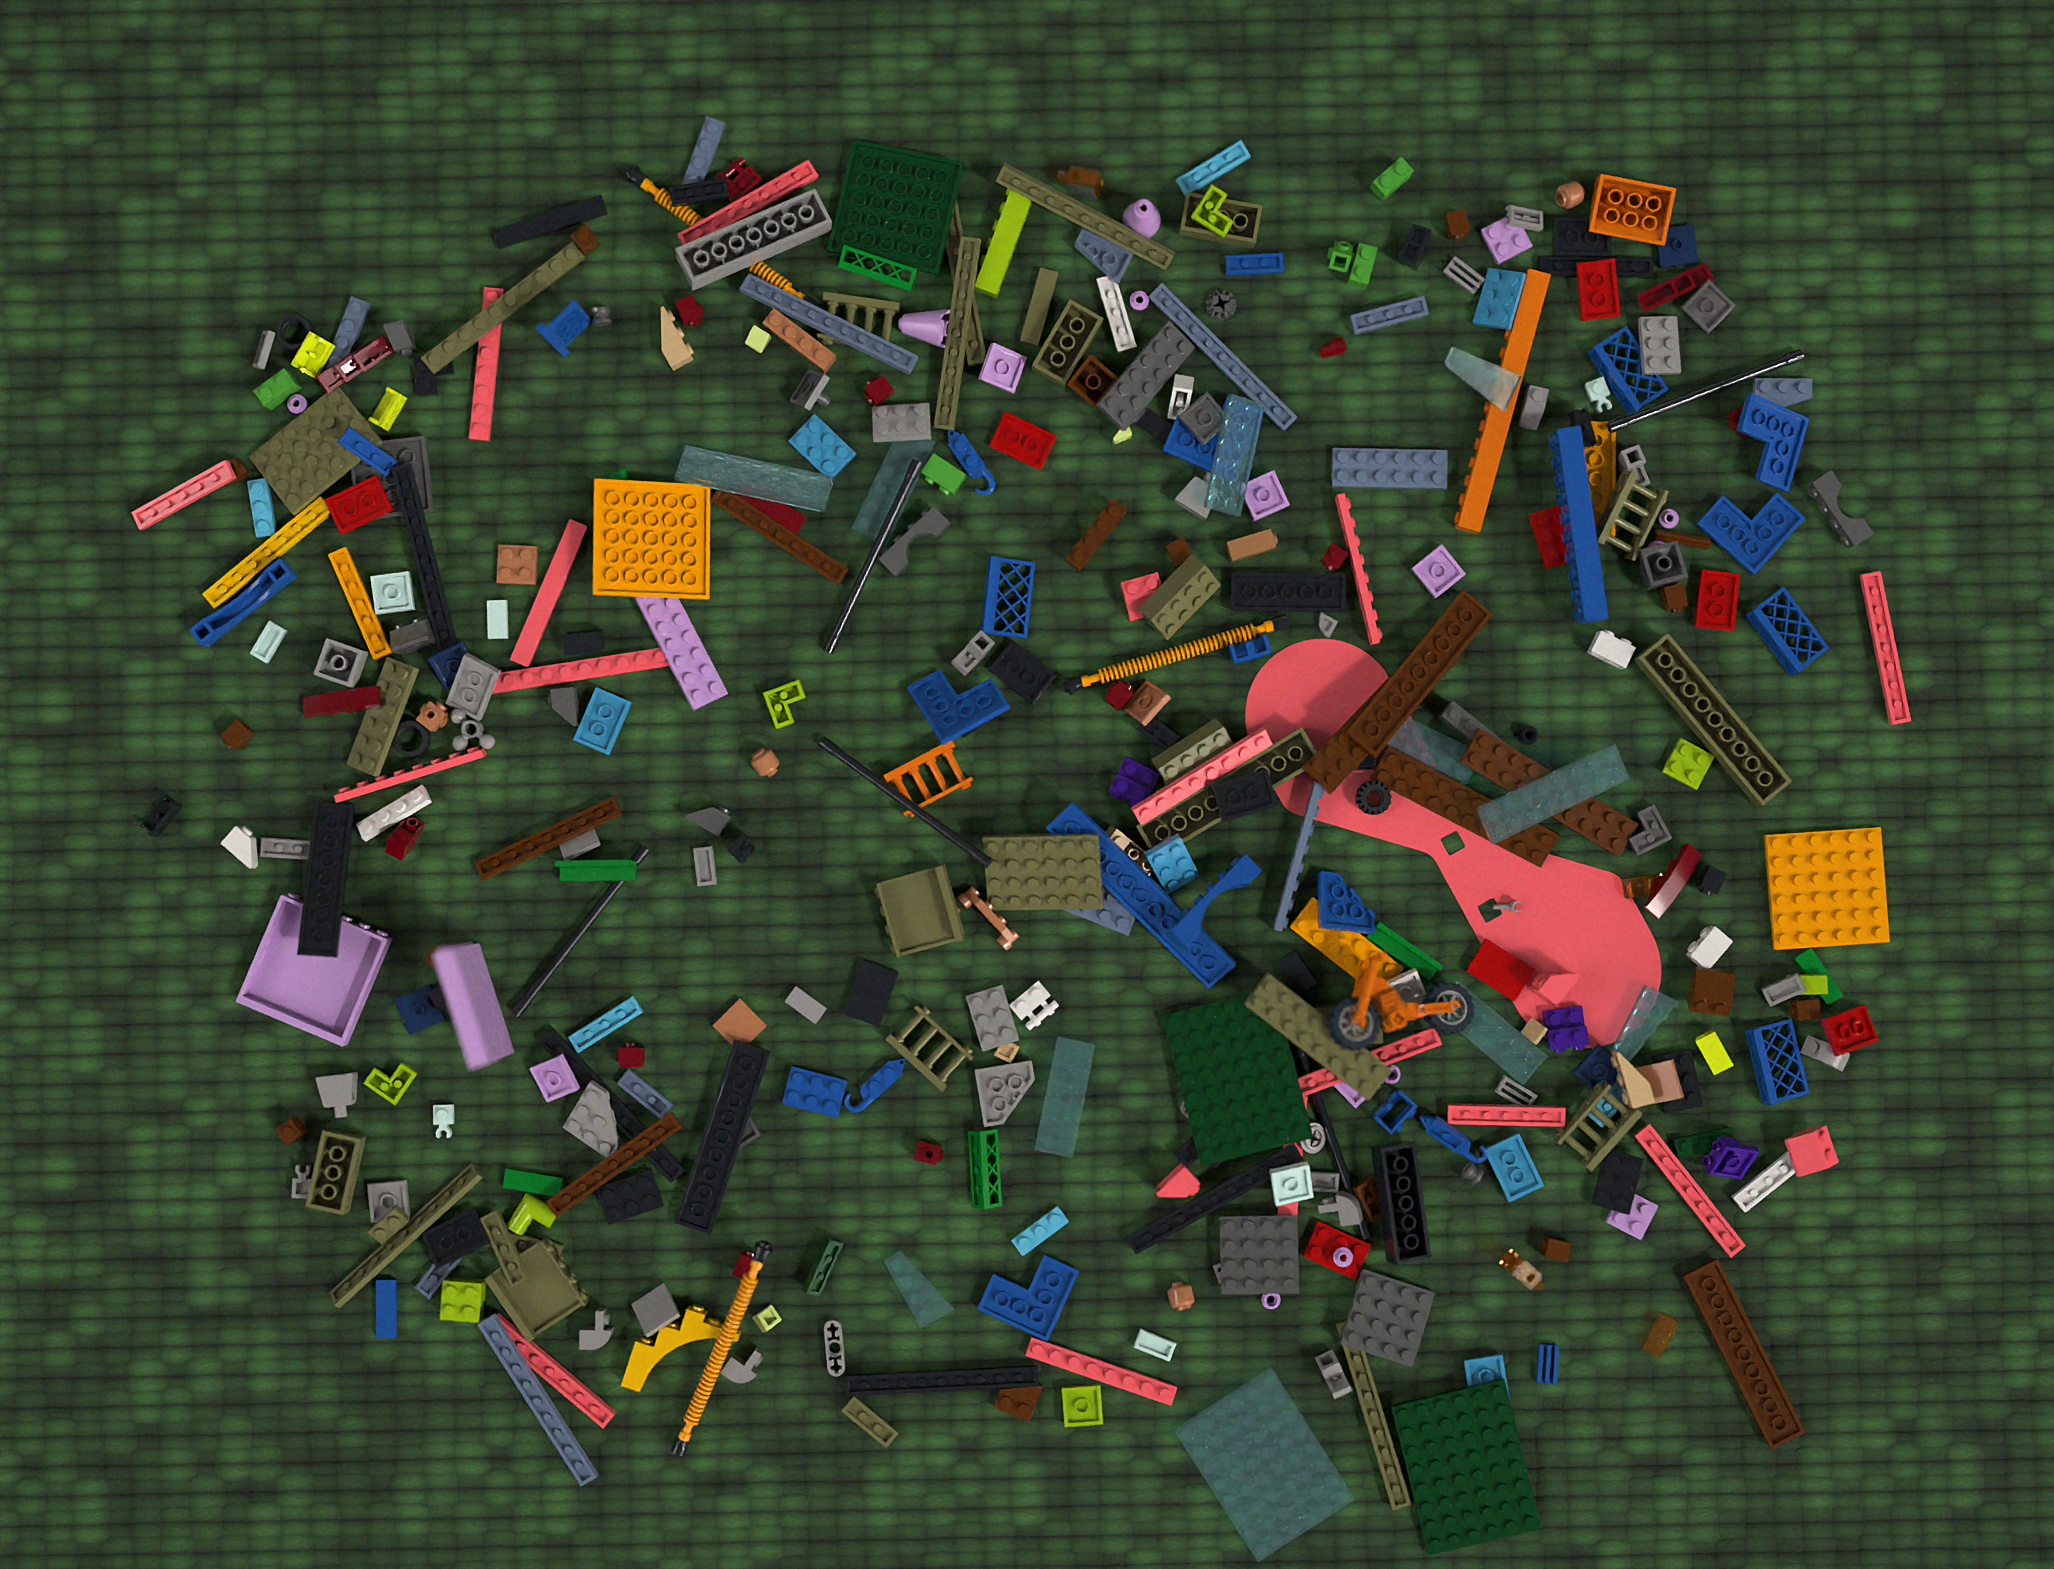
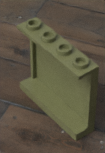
(920, 911)
(545, 1297)

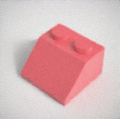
(1137, 592)
(1554, 986)
(1811, 1150)
(1178, 1183)

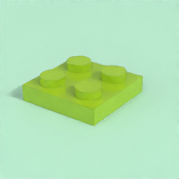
(1688, 763)
(1082, 1405)

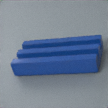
(1547, 1380)

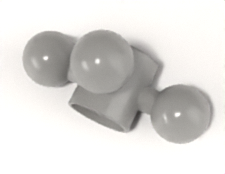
(461, 742)

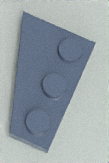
(1104, 254)
(1783, 390)

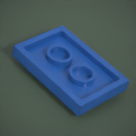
(814, 1091)

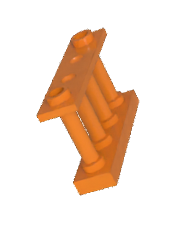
(929, 759)

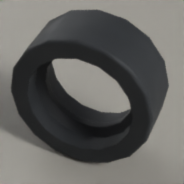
(282, 325)
(426, 739)

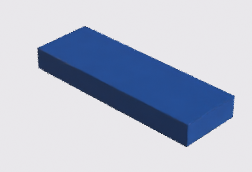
(1254, 264)
(367, 451)
(386, 1308)

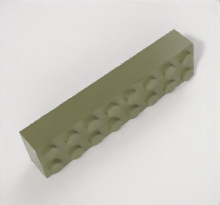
(1309, 1032)

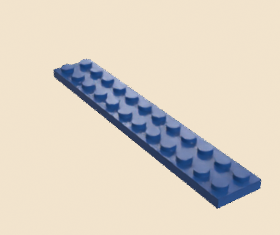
(1146, 898)

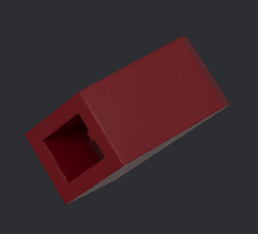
(404, 837)

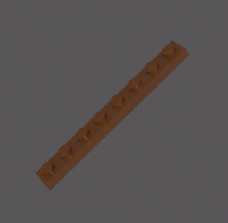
(780, 535)
(548, 838)
(614, 1164)

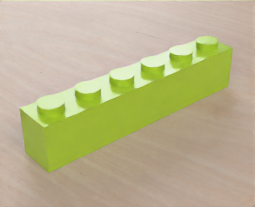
(1002, 244)

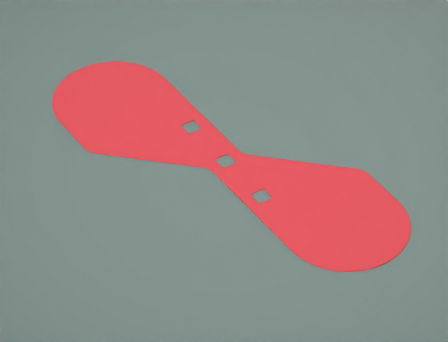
(1569, 911)

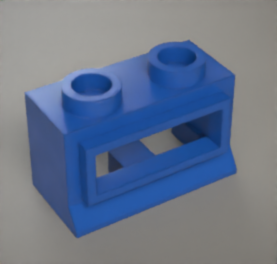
(1249, 650)
(1407, 1112)

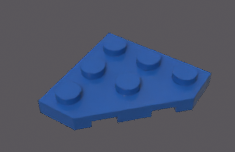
(1342, 907)

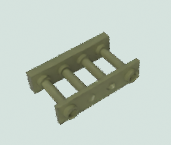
(852, 303)
(1613, 507)
(925, 1066)
(1604, 1143)

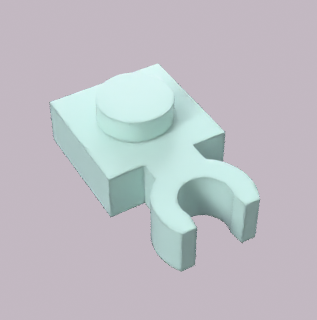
(1597, 391)
(443, 1115)

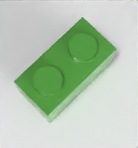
(1391, 179)
(1362, 266)
(277, 389)
(943, 475)

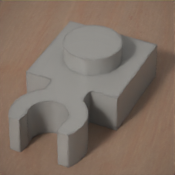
(301, 1185)

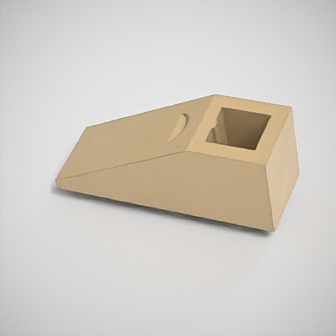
(673, 346)
(1130, 848)
(1635, 1087)

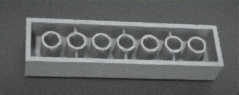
(753, 239)

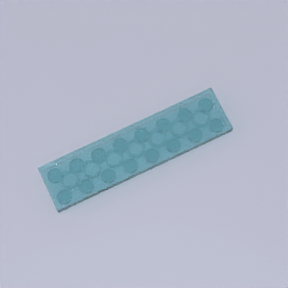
(754, 478)
(1552, 793)

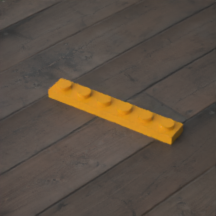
(360, 603)

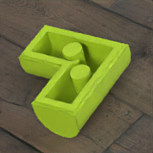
(1208, 214)
(778, 701)
(391, 1087)
(527, 1210)

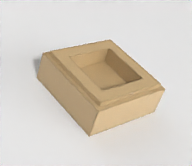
(1534, 1031)
(1007, 1052)

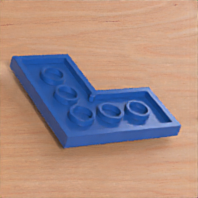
(1782, 434)
(1187, 448)
(1750, 540)
(953, 714)
(1033, 1308)

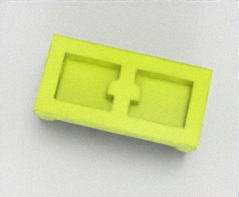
(312, 354)
(388, 409)
(1713, 1052)

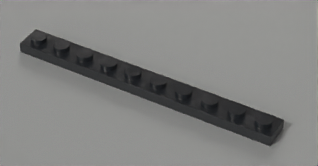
(424, 555)
(625, 1118)
(1212, 1199)
(941, 1380)

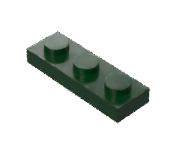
(1699, 1142)
(822, 1266)

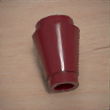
(1333, 348)

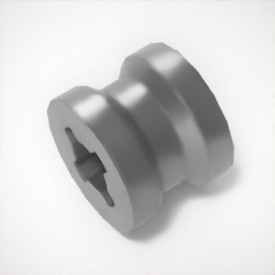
(600, 316)
(1472, 1173)

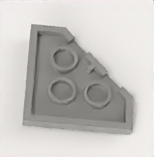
(1002, 1089)
(594, 1120)

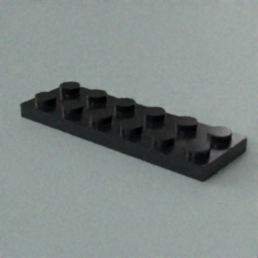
(1288, 592)

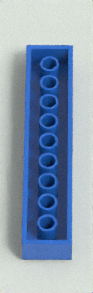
(1578, 525)

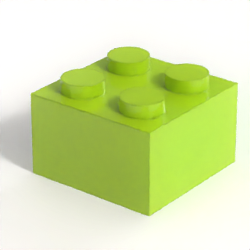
(463, 1299)

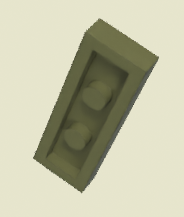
(870, 1421)

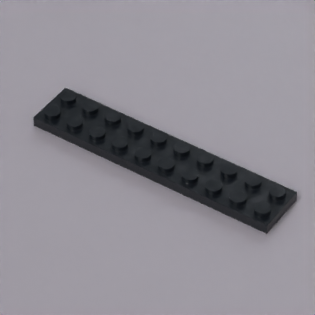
(722, 1136)

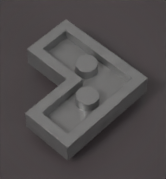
(1654, 831)

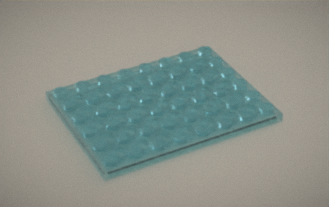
(1264, 1464)

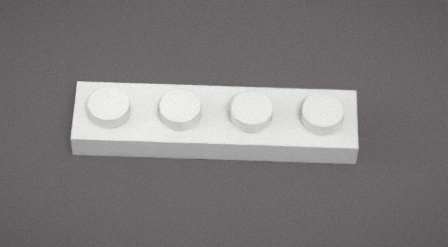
(1116, 314)
(393, 813)
(1764, 1183)

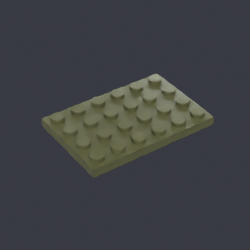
(306, 454)
(1044, 871)

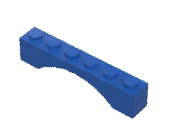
(223, 620)
(1187, 929)

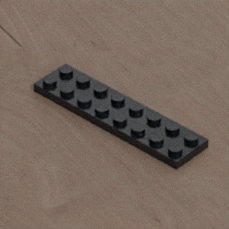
(326, 880)

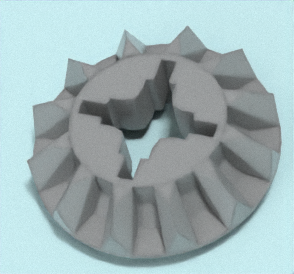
(1314, 1146)

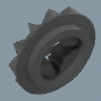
(1217, 312)

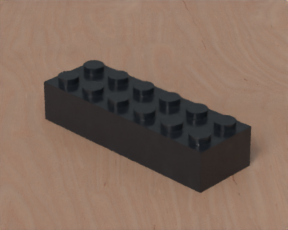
(1401, 1202)

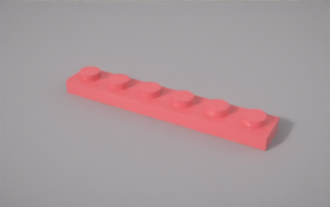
(183, 495)
(1506, 1114)

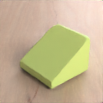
(757, 339)
(1122, 436)
(766, 1318)

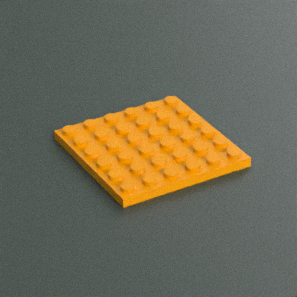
(651, 539)
(1826, 888)

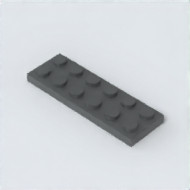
(1145, 376)

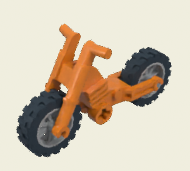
(1392, 1010)

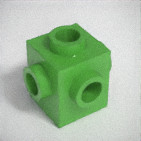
(1341, 256)

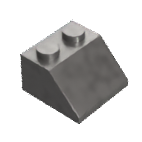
(1662, 565)
(412, 637)

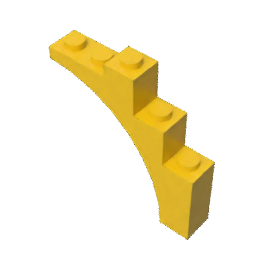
(647, 1353)

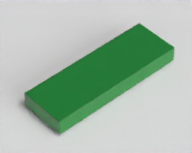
(1810, 964)
(532, 1182)

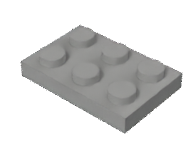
(1659, 345)
(901, 422)
(473, 686)
(992, 1018)

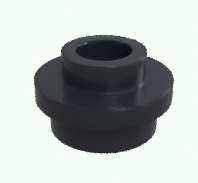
(1534, 735)

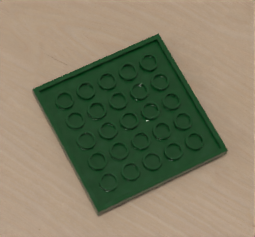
(896, 205)

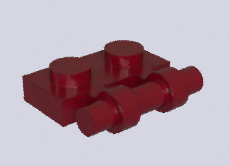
(742, 183)

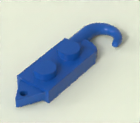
(970, 460)
(877, 1084)
(1451, 1138)

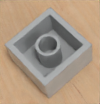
(341, 663)

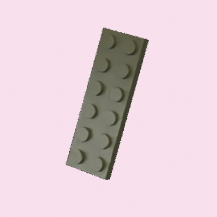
(382, 720)

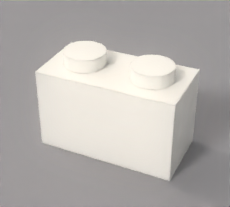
(1611, 649)
(1708, 947)

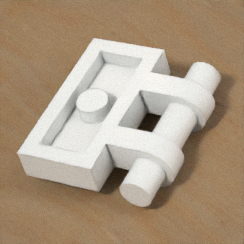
(1029, 1001)

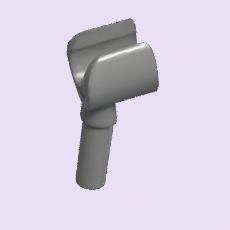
(1510, 906)

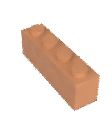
(799, 340)

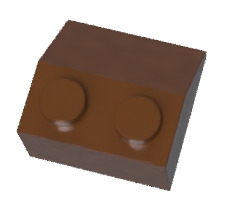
(1091, 380)
(1711, 991)

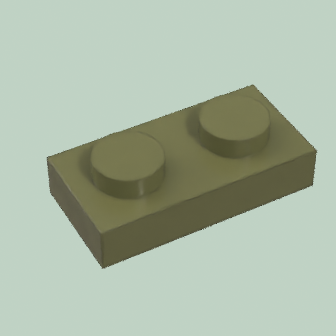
(389, 1225)

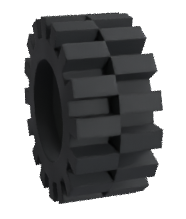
(1373, 809)

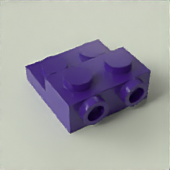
(1133, 782)
(1565, 1028)
(1729, 1158)

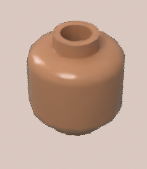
(1570, 195)
(765, 762)
(1180, 1296)

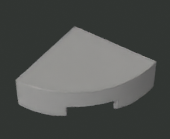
(1326, 624)

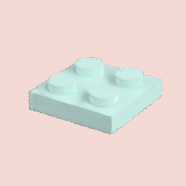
(392, 593)
(1291, 1183)

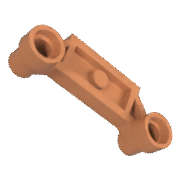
(971, 897)

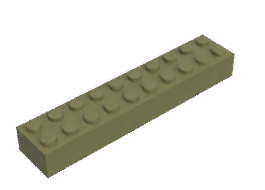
(1712, 720)
(1200, 809)

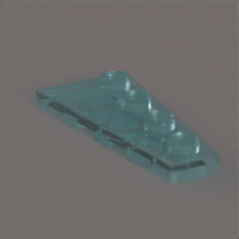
(1488, 379)
(1646, 1015)
(921, 1296)

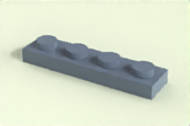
(704, 151)
(1389, 315)
(348, 330)

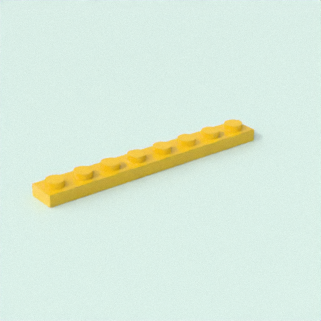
(267, 553)

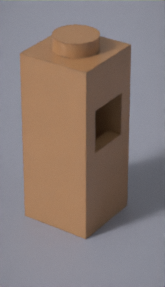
(1251, 545)

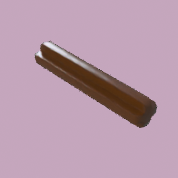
(1683, 539)

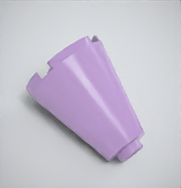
(1142, 217)
(926, 326)

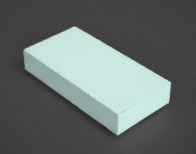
(497, 619)
(268, 641)
(1154, 1344)

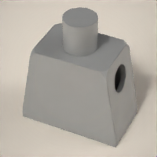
(1193, 496)
(338, 1091)

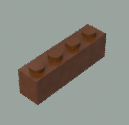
(1096, 535)

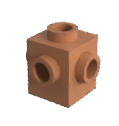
(426, 716)

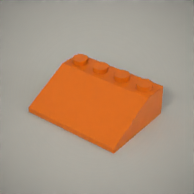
(1631, 209)

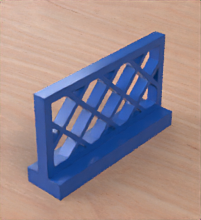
(565, 327)
(1613, 375)
(992, 591)
(1773, 637)
(1761, 1065)

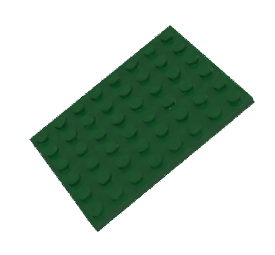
(1235, 1080)
(1466, 1466)

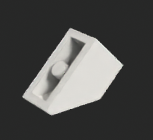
(1180, 395)
(242, 845)

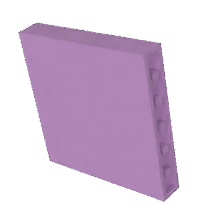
(312, 991)
(473, 1003)

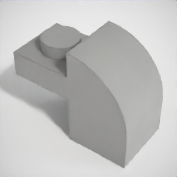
(1633, 460)
(973, 653)
(1822, 1052)
(1346, 1205)
(596, 1336)
(740, 1370)
(1333, 1374)

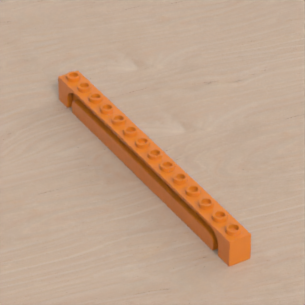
(1496, 422)

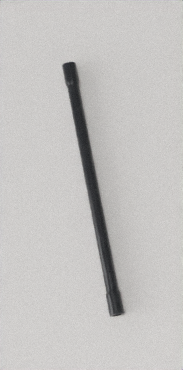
(1785, 360)
(910, 476)
(977, 854)
(525, 1001)
(1363, 1227)

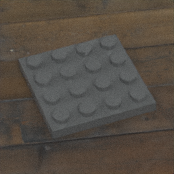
(406, 451)
(1259, 1254)
(1387, 1318)

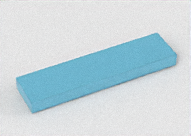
(1213, 168)
(605, 1024)

